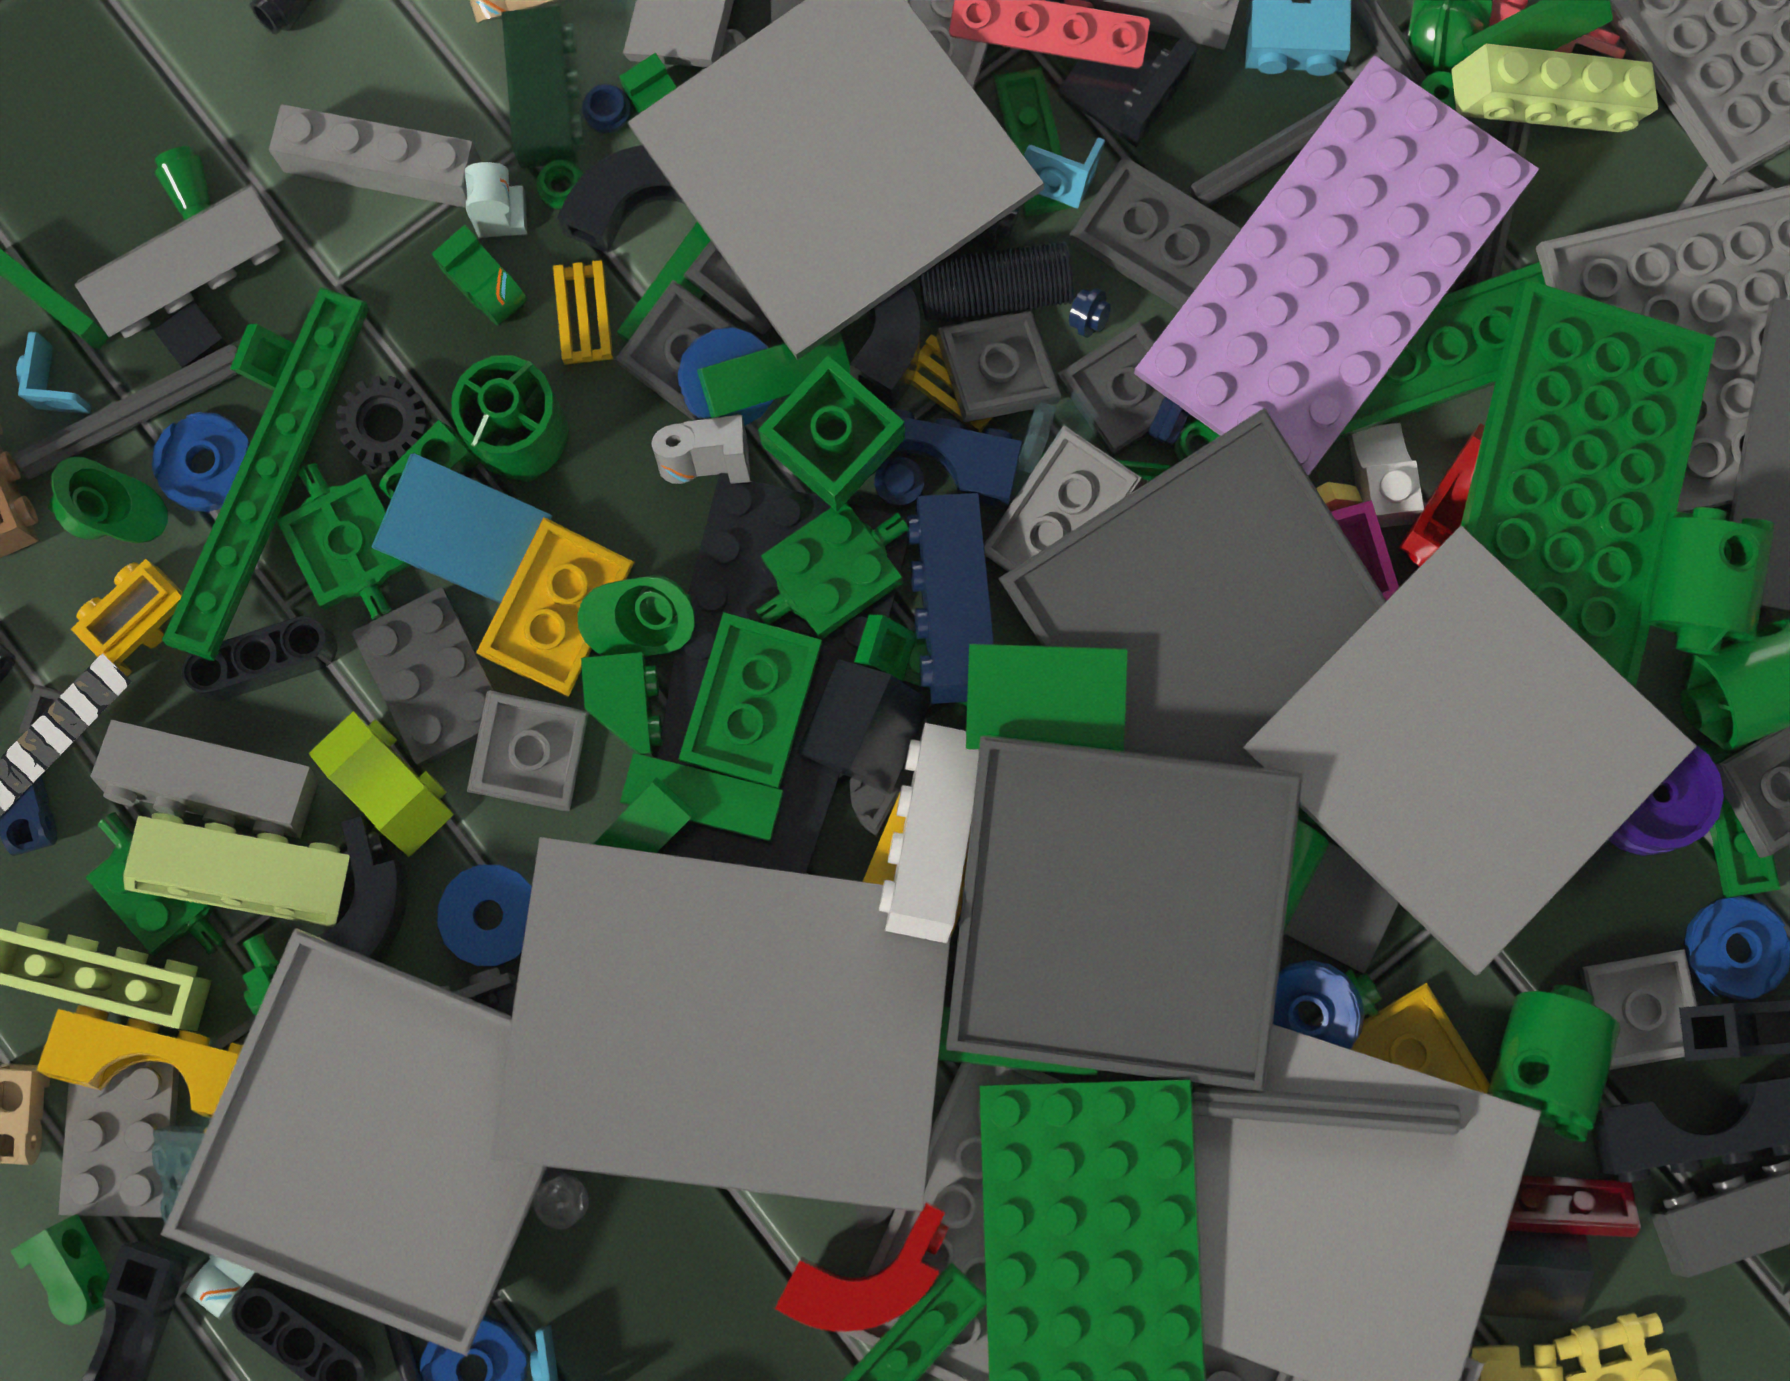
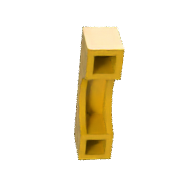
(91, 1051)

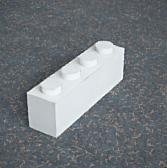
(934, 835)

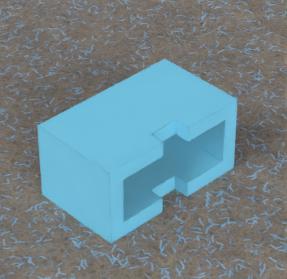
(1298, 36)

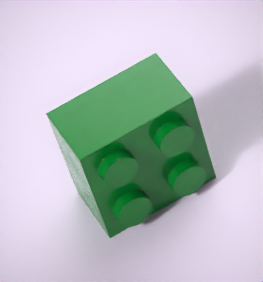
(832, 433)

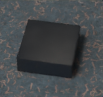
(189, 335)

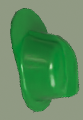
(1441, 26)
(103, 502)
(637, 616)

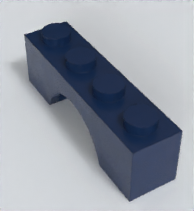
(975, 460)

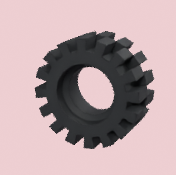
(368, 400)

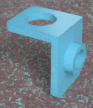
(1064, 178)
(33, 379)
(544, 1361)

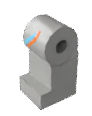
(703, 450)

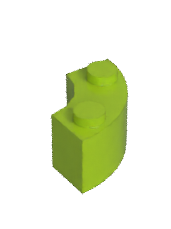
(381, 783)

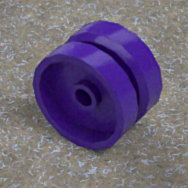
(1676, 811)

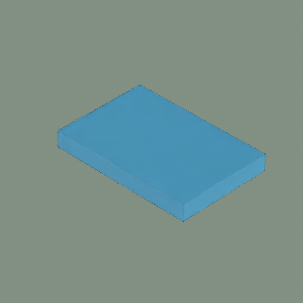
(457, 528)

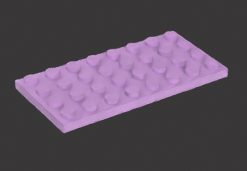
(1338, 265)

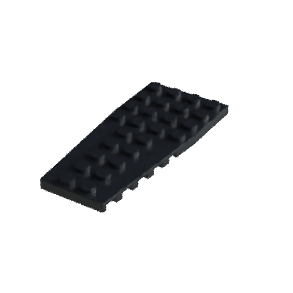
(734, 580)

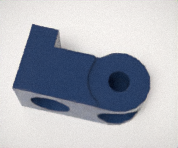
(28, 821)

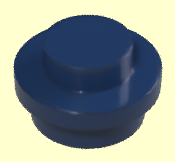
(606, 108)
(1089, 312)
(899, 481)

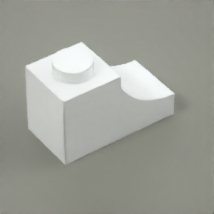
(1386, 474)

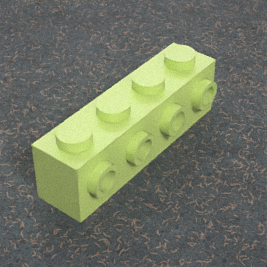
(1554, 88)
(236, 870)
(102, 981)

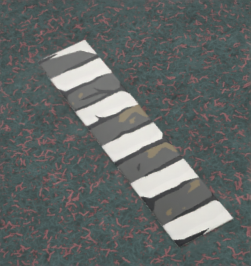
(58, 728)

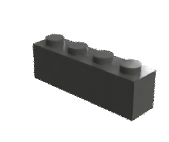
(1726, 1224)

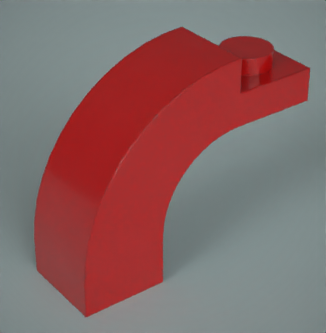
(1445, 506)
(861, 1303)

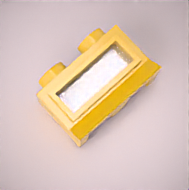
(128, 613)

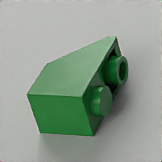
(620, 698)

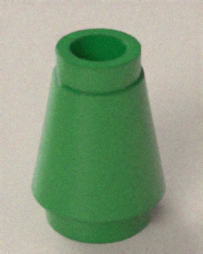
(183, 180)

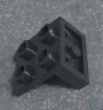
(1126, 97)

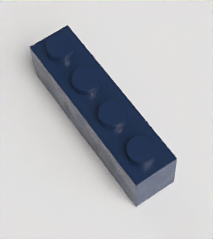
(952, 588)

